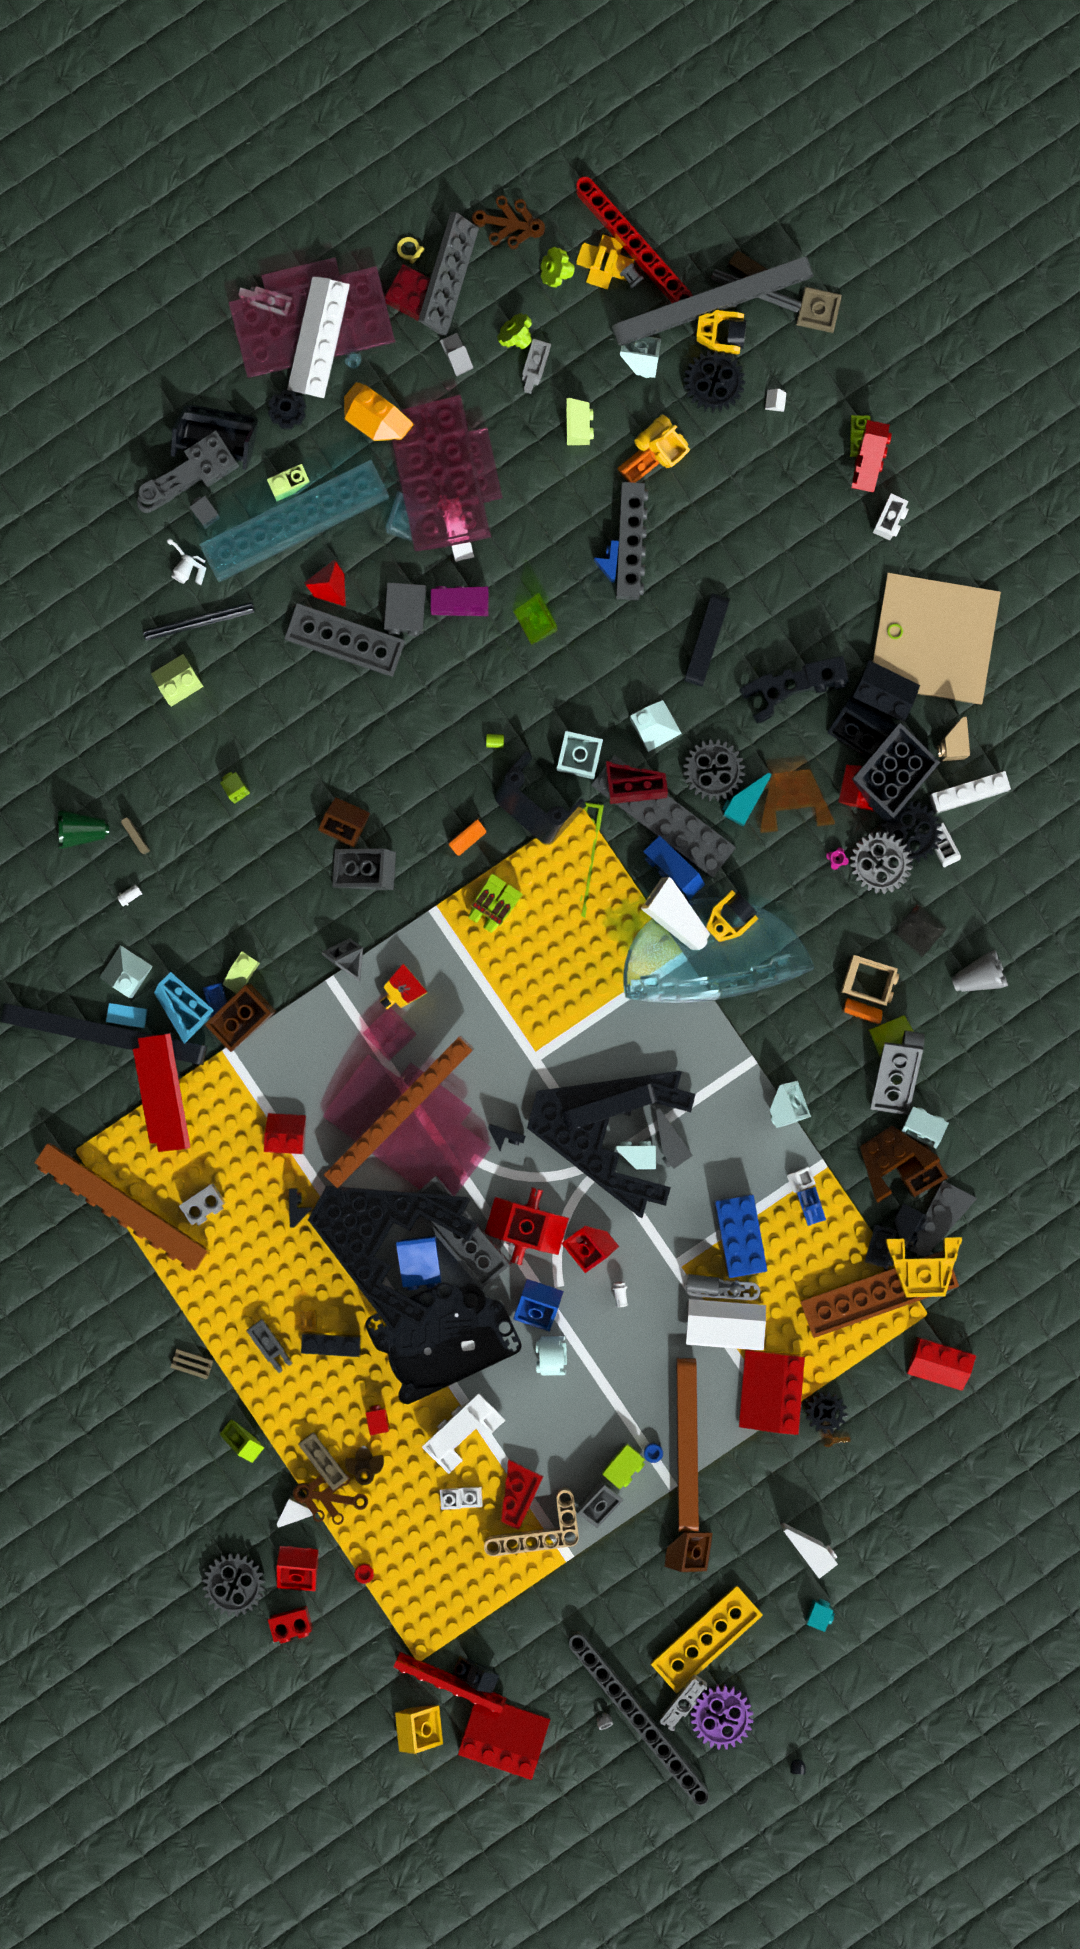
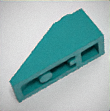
(743, 803)

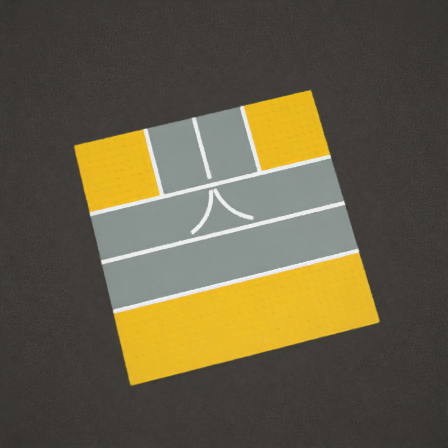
(542, 1014)

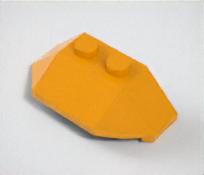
(374, 414)

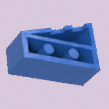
(674, 866)

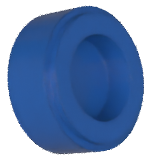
(653, 1452)

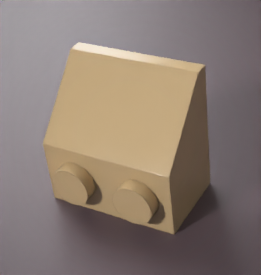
(956, 743)

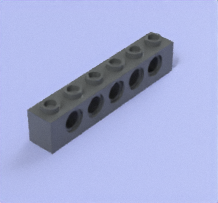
(629, 492)

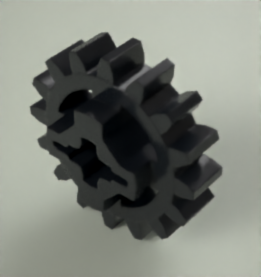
(833, 1406)

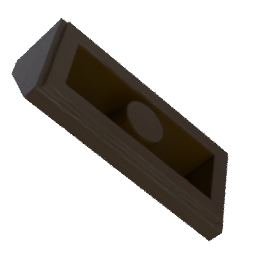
(744, 265)

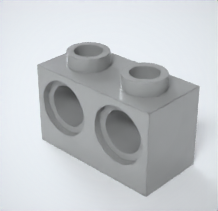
(200, 1201)

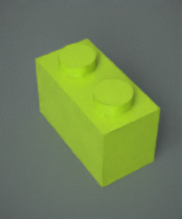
(623, 1466)

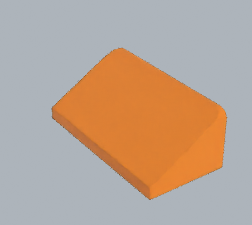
(638, 465)
(467, 837)
(862, 1011)

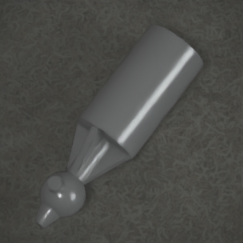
(711, 1285)

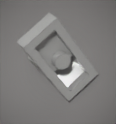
(456, 354)

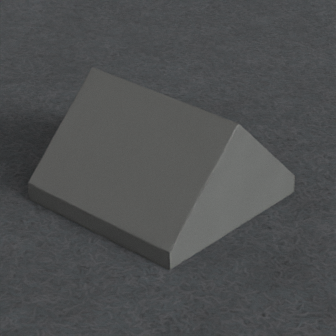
(598, 1504)

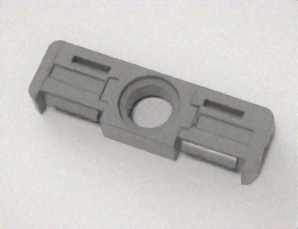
(689, 1692)

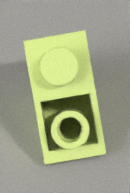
(288, 482)

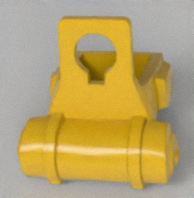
(663, 441)

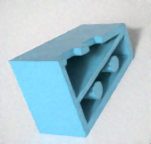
(182, 1006)

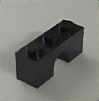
(331, 1344)

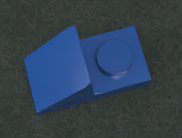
(608, 566)

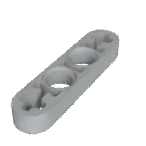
(746, 1296)

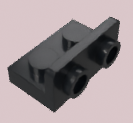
(878, 1251)

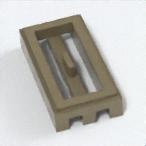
(137, 839)
(176, 1359)

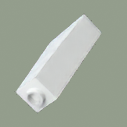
(675, 914)

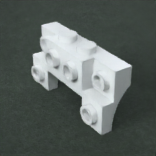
(458, 1427)

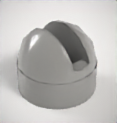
(604, 1721)

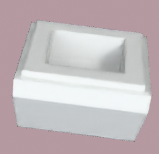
(775, 400)

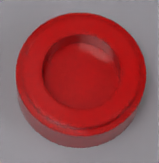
(364, 1573)

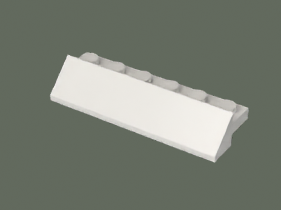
(318, 337)

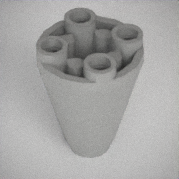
(981, 974)

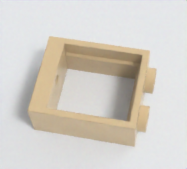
(850, 976)

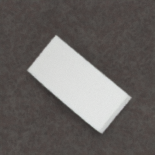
(461, 1498)

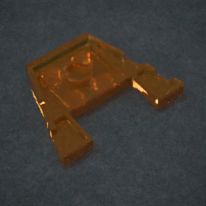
(791, 792)

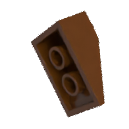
(240, 1017)

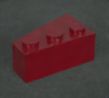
(634, 784)

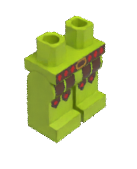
(494, 910)

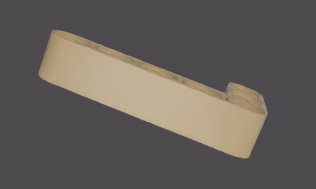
(540, 1535)

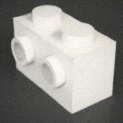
(892, 513)

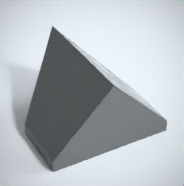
(346, 956)

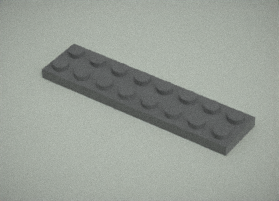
(676, 826)

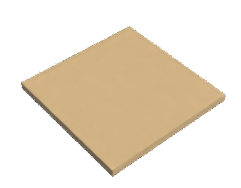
(943, 636)

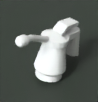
(183, 569)

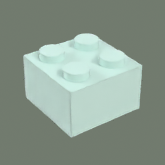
(579, 755)

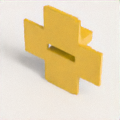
(593, 257)

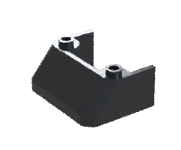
(198, 422)
(541, 825)

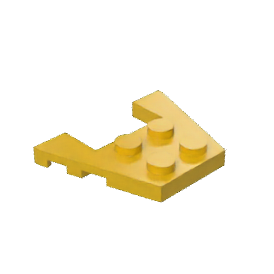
(924, 1275)

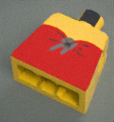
(402, 989)

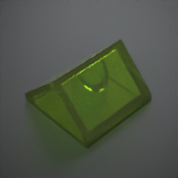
(536, 619)

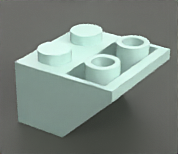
(639, 1156)

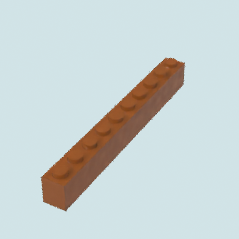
(399, 1111)
(121, 1206)

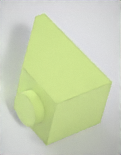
(240, 972)

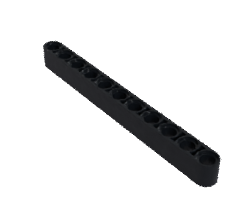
(93, 1031)

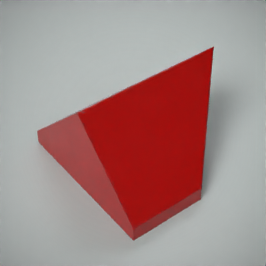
(328, 584)

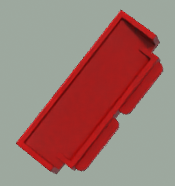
(161, 1093)

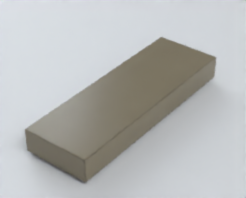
(323, 1461)

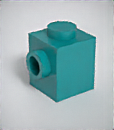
(820, 1615)

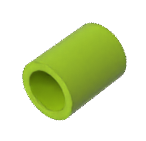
(495, 741)

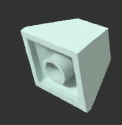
(642, 355)
(655, 725)
(126, 972)
(788, 1105)

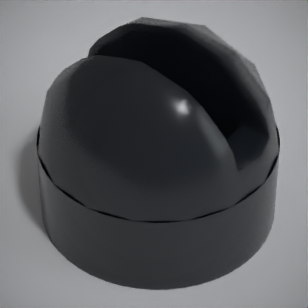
(798, 1767)

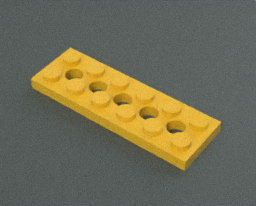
(706, 1625)

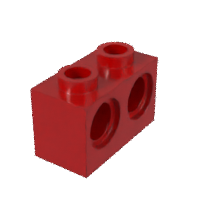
(288, 1619)

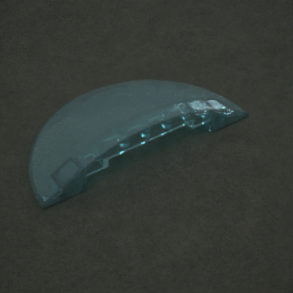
(668, 971)

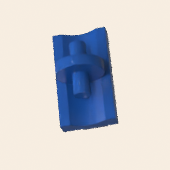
(811, 1206)

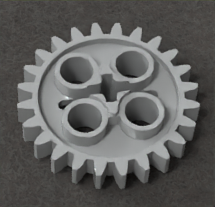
(891, 849)

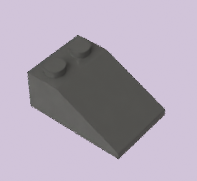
(364, 869)

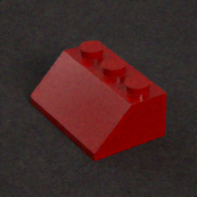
(941, 1363)

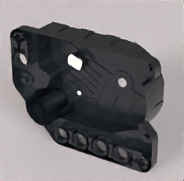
(450, 1345)

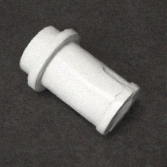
(129, 895)
(620, 1294)

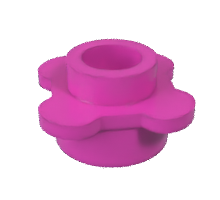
(836, 863)

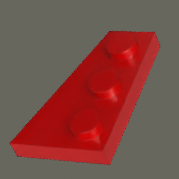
(519, 1493)

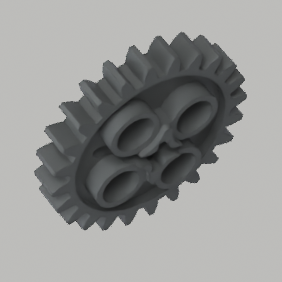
(711, 753)
(218, 1577)

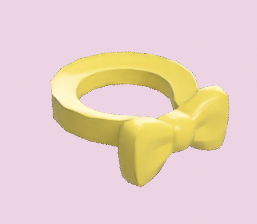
(420, 249)

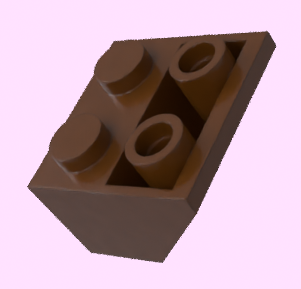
(344, 822)
(917, 1178)

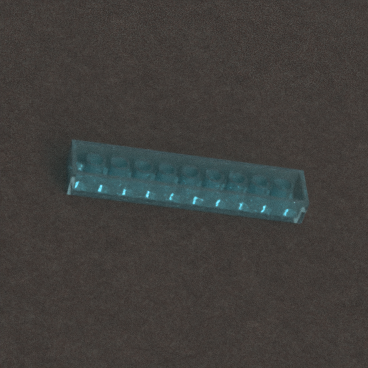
(294, 521)

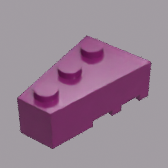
(460, 601)

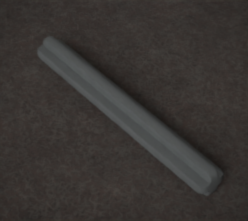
(773, 297)

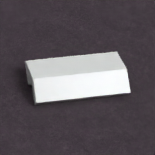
(726, 1324)

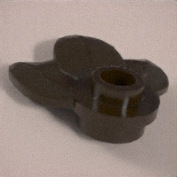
(364, 1462)

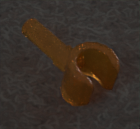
(836, 1440)

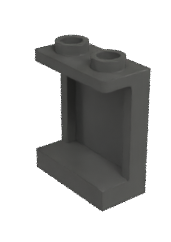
(405, 609)

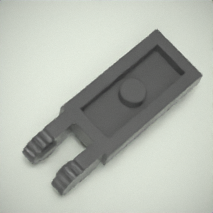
(268, 1344)

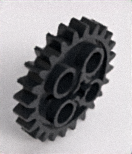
(699, 376)
(926, 841)

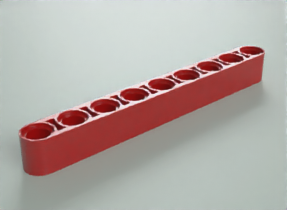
(631, 236)

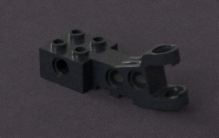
(806, 680)

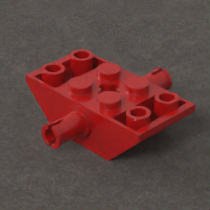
(546, 1229)

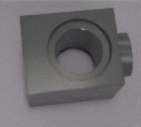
(204, 511)

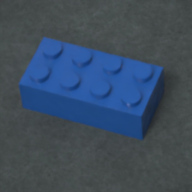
(740, 1236)

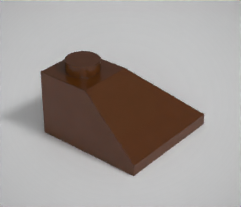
(689, 1552)

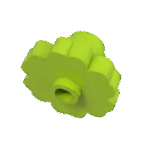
(556, 267)
(516, 332)

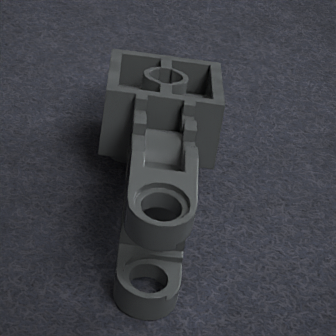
(207, 461)

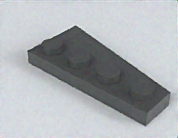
(943, 1212)

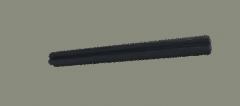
(198, 621)

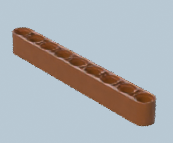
(687, 1444)

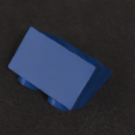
(538, 1305)

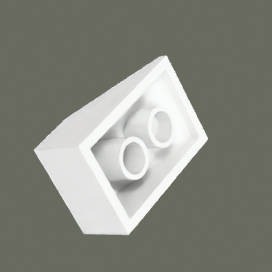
(815, 1553)

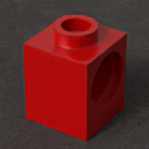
(377, 1420)

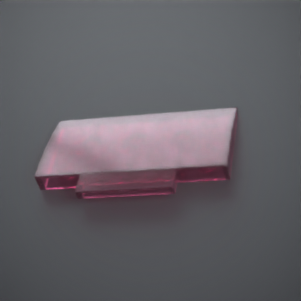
(271, 339)
(446, 475)
(426, 1142)

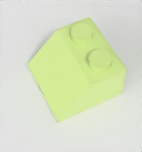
(578, 422)
(176, 680)

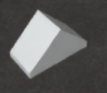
(293, 1512)

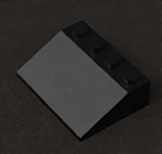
(894, 772)

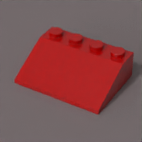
(771, 1391)
(505, 1739)

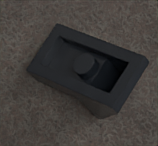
(499, 1135)
(296, 1213)

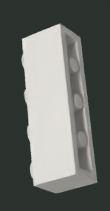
(969, 792)

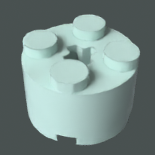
(552, 1355)

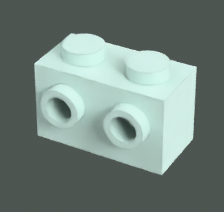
(925, 1127)

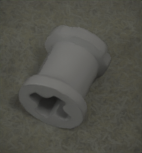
(631, 276)

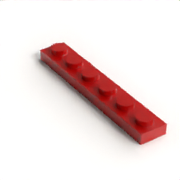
(449, 1682)

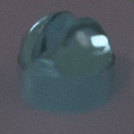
(349, 360)

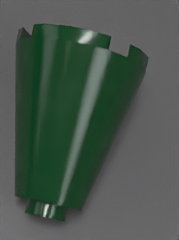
(79, 829)

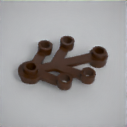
(511, 223)
(326, 1498)

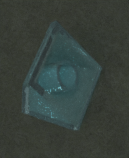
(398, 520)

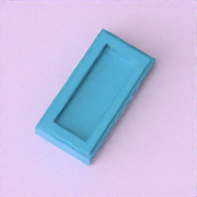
(126, 1015)

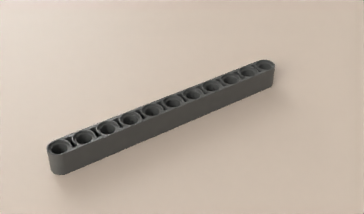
(712, 300)
(642, 1726)

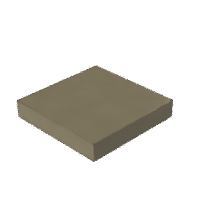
(819, 309)

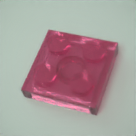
(389, 1033)

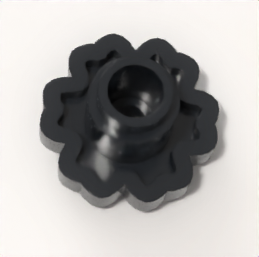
(288, 418)

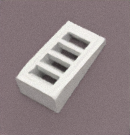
(956, 855)

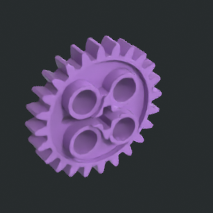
(714, 1733)

